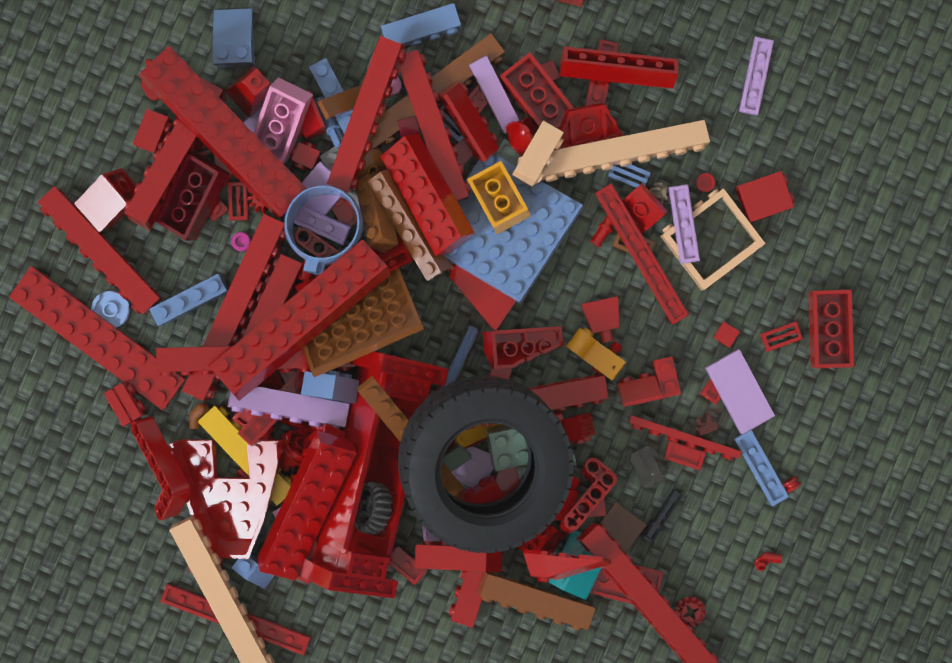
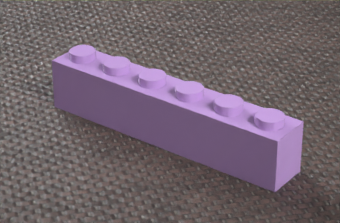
(292, 406)

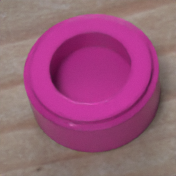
(241, 241)

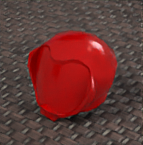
(521, 134)

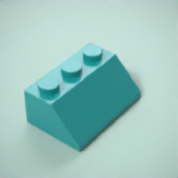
(581, 583)

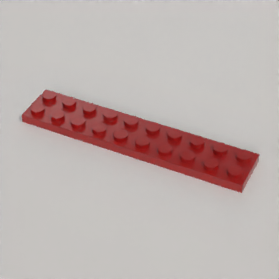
(95, 337)

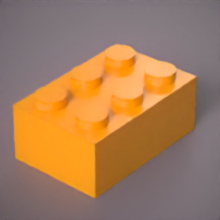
(499, 197)

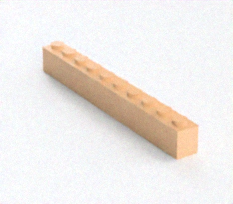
(626, 150)
(218, 591)

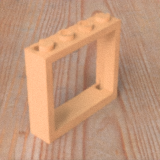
(700, 207)

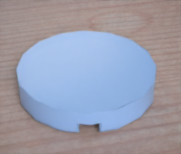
(117, 310)

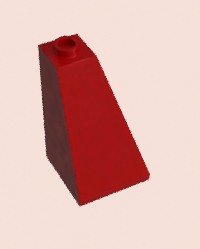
(249, 91)
(486, 299)

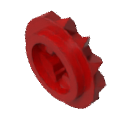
(693, 603)

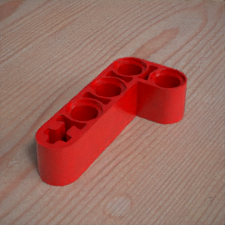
(587, 500)

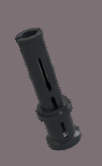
(656, 524)

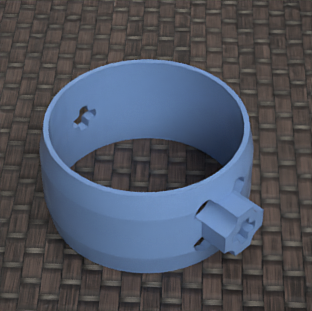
(313, 264)

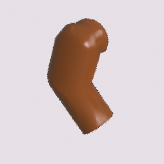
(196, 413)

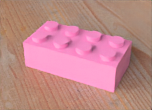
(282, 117)

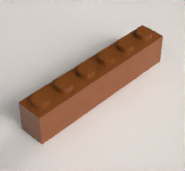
(406, 226)
(535, 600)

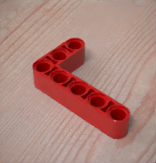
(164, 466)

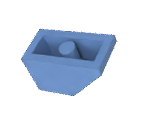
(250, 571)

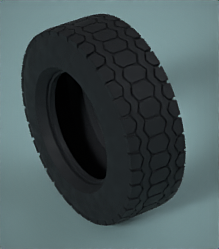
(516, 515)

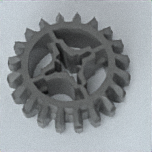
(373, 508)

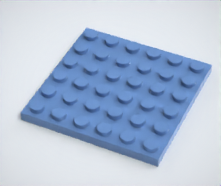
(520, 253)

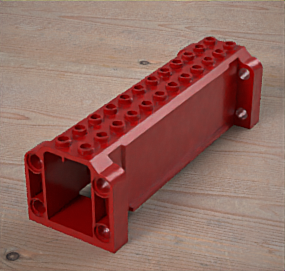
(343, 555)

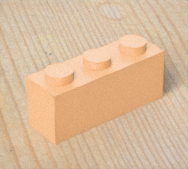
(538, 154)

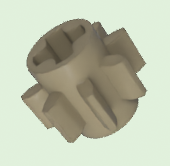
(661, 192)

